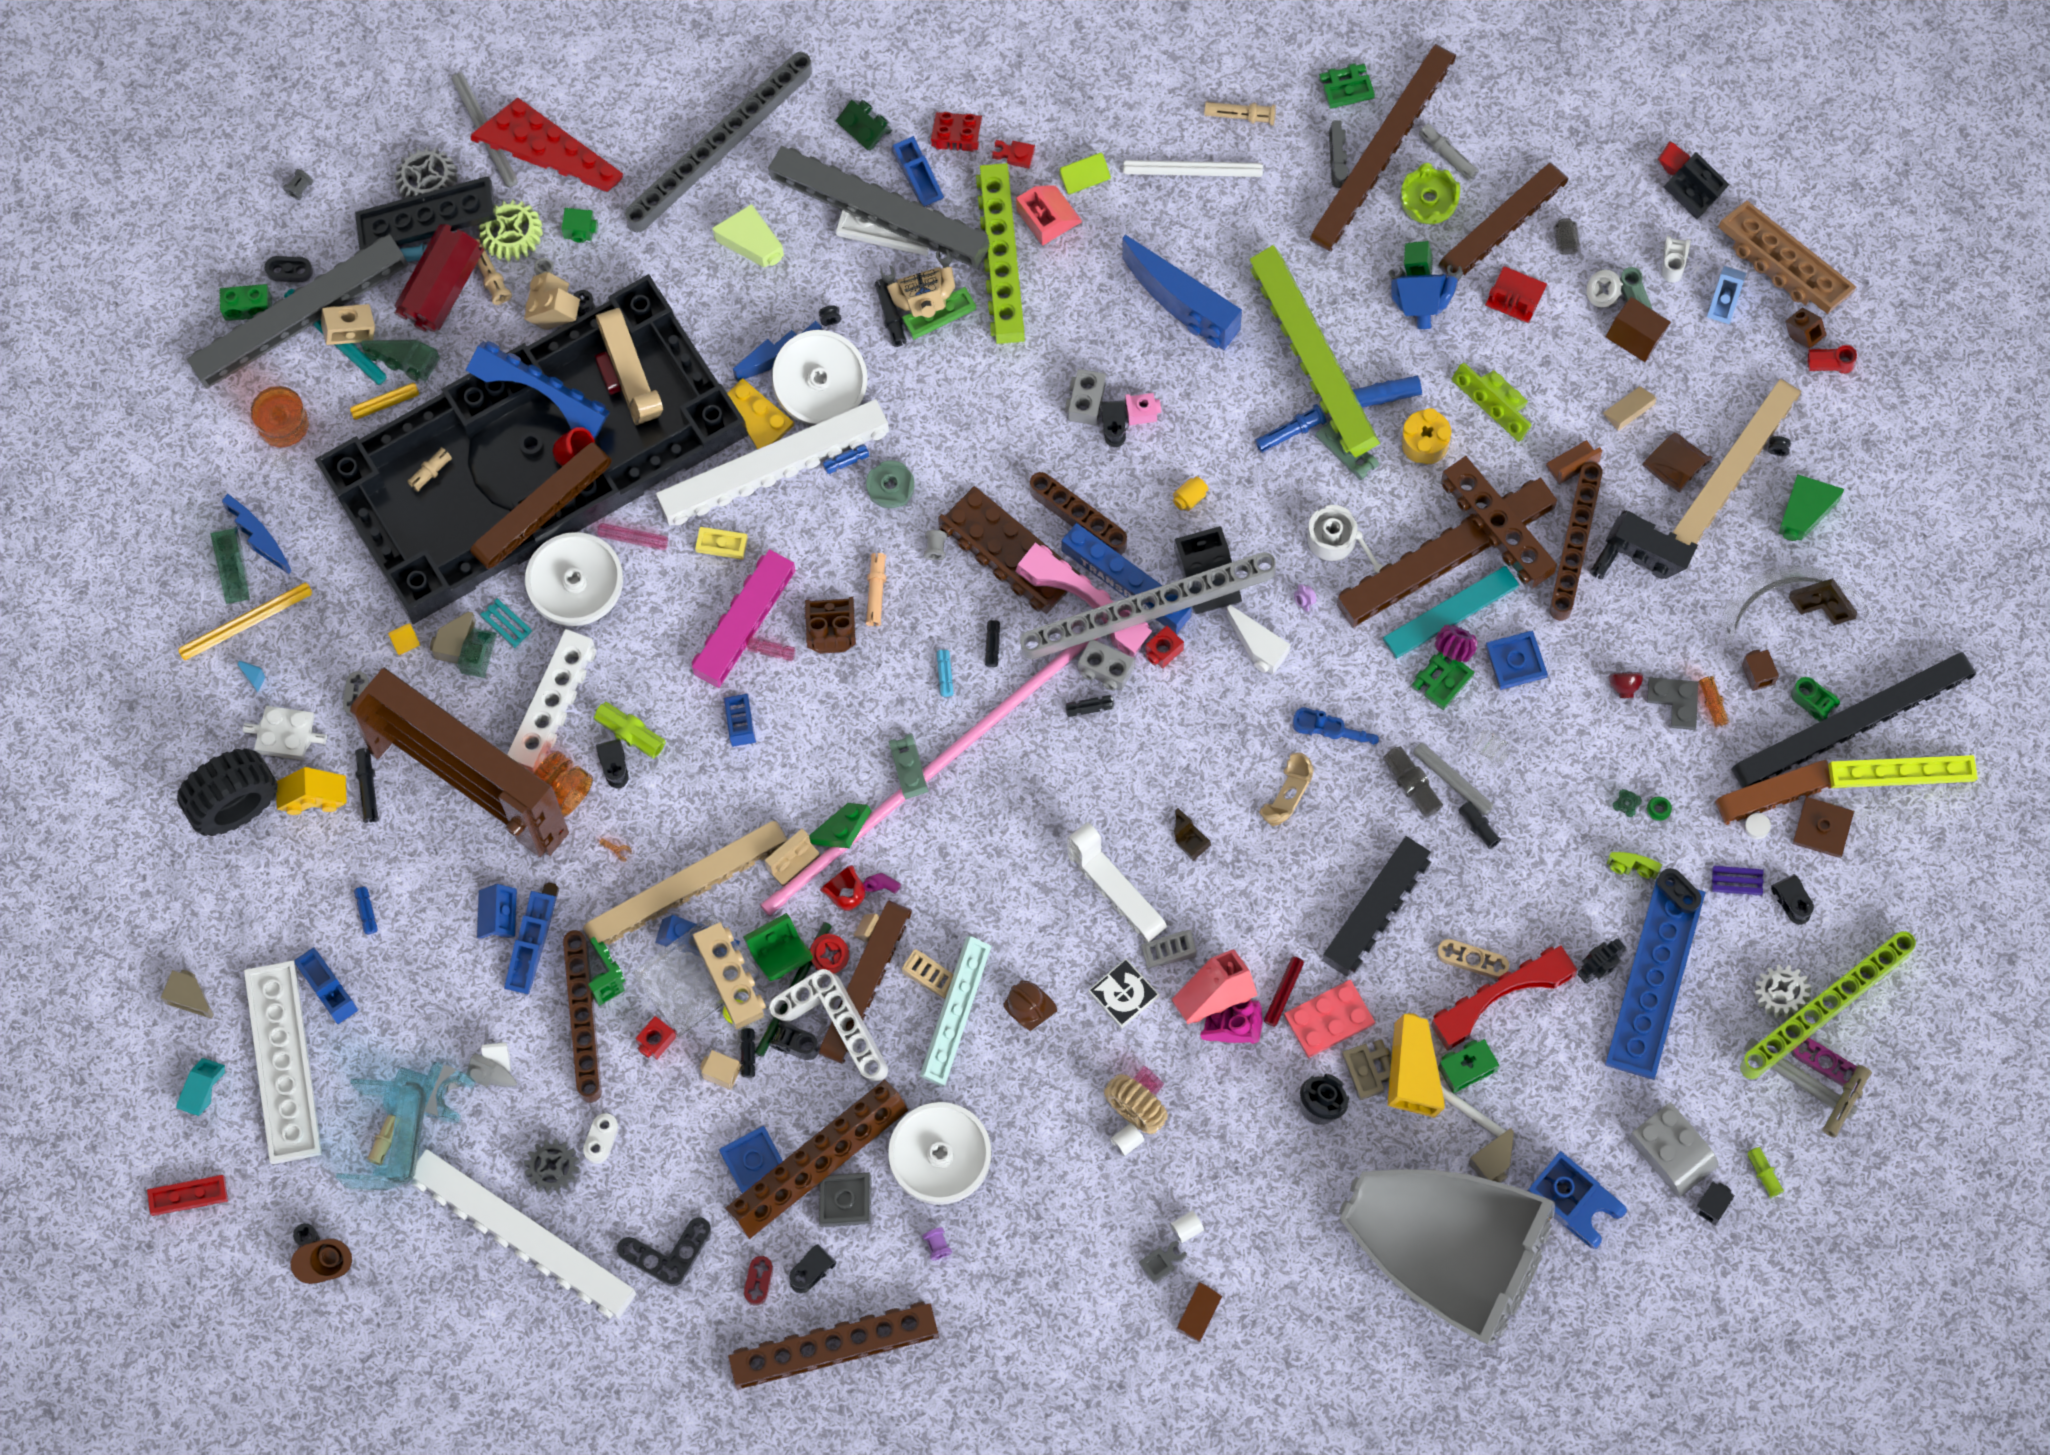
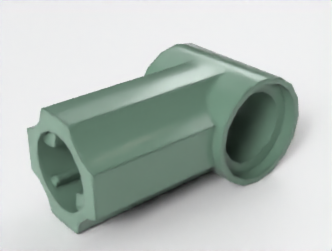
(1634, 290)

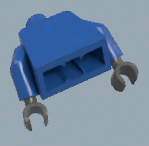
(1423, 294)

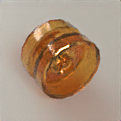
(279, 416)

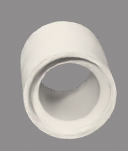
(1127, 1139)
(1187, 1226)

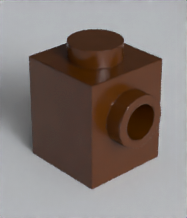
(1805, 328)
(1760, 669)

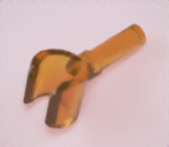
(616, 849)

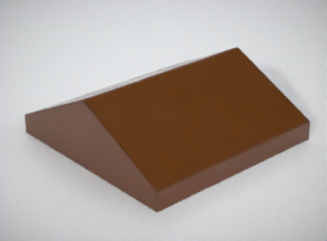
(1638, 329)

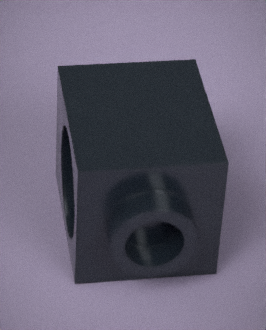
(1714, 1202)

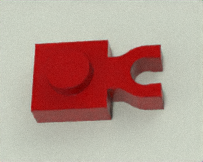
(1017, 154)

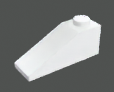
(1262, 645)

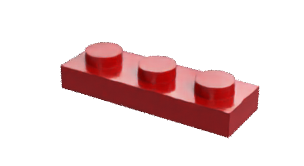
(187, 1195)

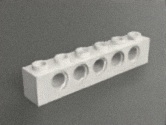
(570, 646)

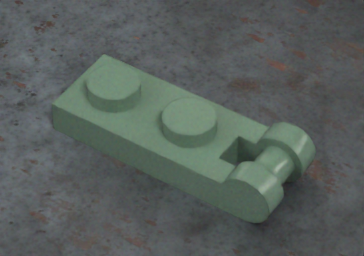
(1332, 442)
(908, 767)

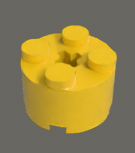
(1436, 436)

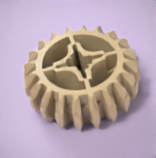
(1135, 1103)

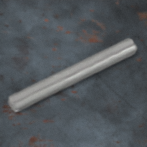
(1804, 1081)

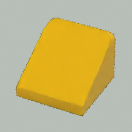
(404, 639)

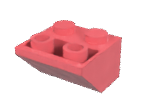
(1046, 212)

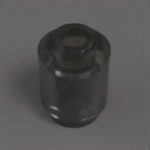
(1566, 236)

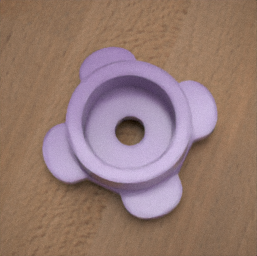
(1305, 597)

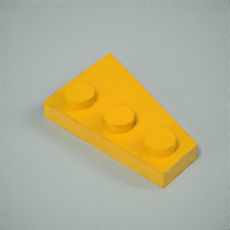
(762, 418)

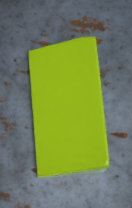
(1084, 173)

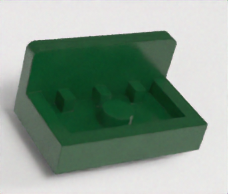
(863, 123)

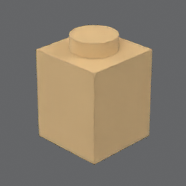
(720, 1069)

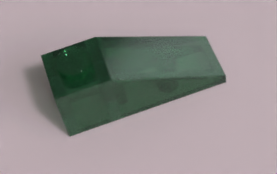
(230, 564)

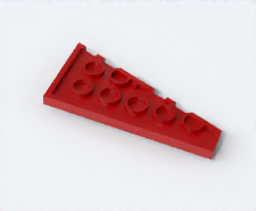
(542, 143)

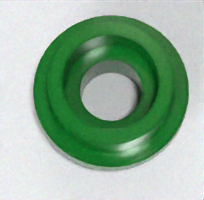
(1659, 801)

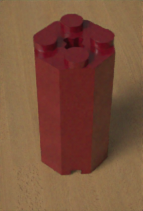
(438, 278)

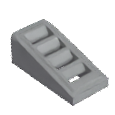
(1171, 958)

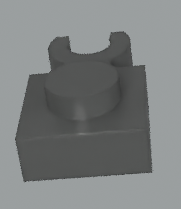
(1159, 1264)

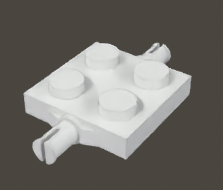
(284, 733)

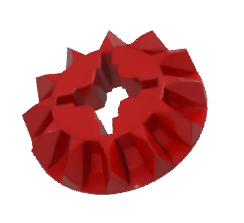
(833, 943)

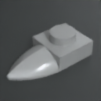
(488, 1072)

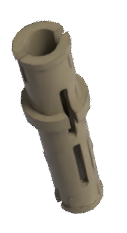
(1833, 1124)

